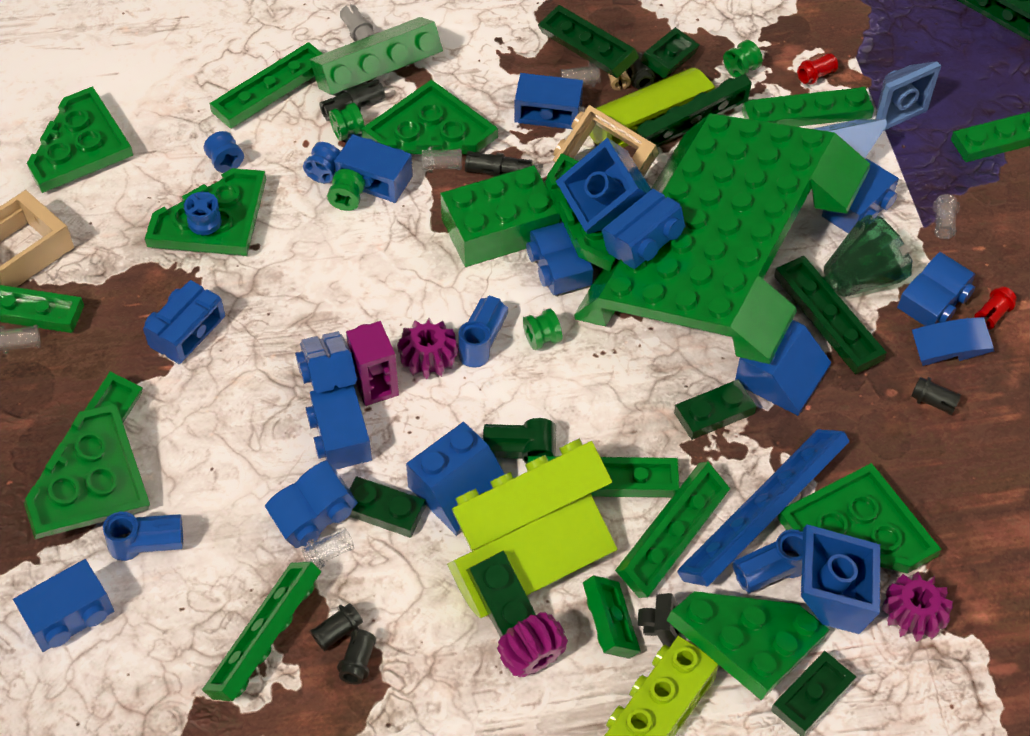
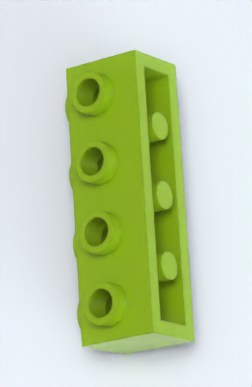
(531, 495)
(668, 693)

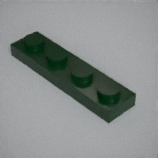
(588, 41)
(682, 118)
(830, 314)

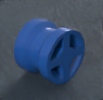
(223, 151)
(321, 164)
(202, 213)

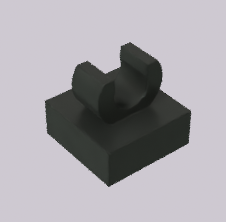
(655, 619)

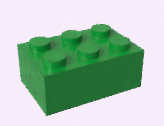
(497, 214)

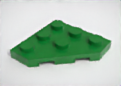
(432, 120)
(77, 142)
(238, 201)
(587, 246)
(87, 476)
(868, 510)
(749, 636)

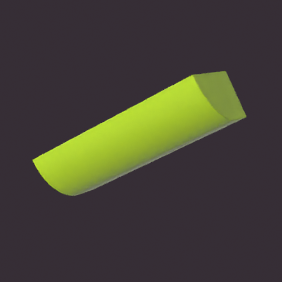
(652, 102)
(542, 549)

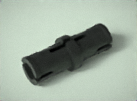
(360, 96)
(494, 164)

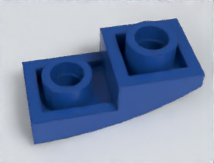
(951, 339)

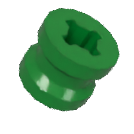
(743, 58)
(346, 121)
(346, 189)
(542, 329)

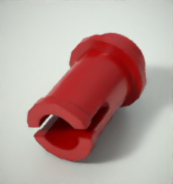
(810, 71)
(1000, 302)

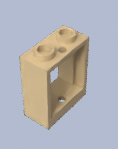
(584, 124)
(54, 243)

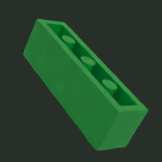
(376, 55)

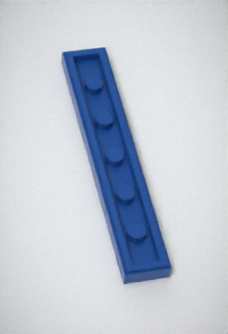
(762, 507)

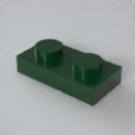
(669, 53)
(714, 409)
(386, 507)
(500, 592)
(813, 693)

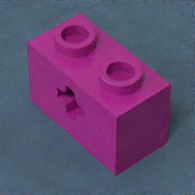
(373, 363)

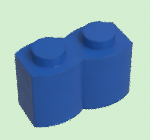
(558, 260)
(937, 290)
(311, 504)

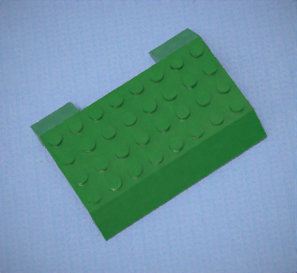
(738, 201)

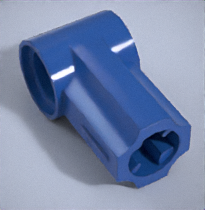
(480, 331)
(146, 534)
(770, 562)

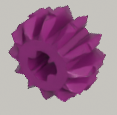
(427, 348)
(902, 607)
(532, 644)

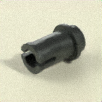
(640, 74)
(935, 395)
(336, 626)
(354, 665)

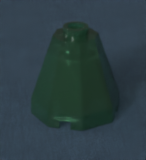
(868, 259)

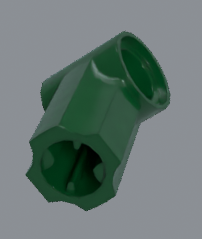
(533, 438)

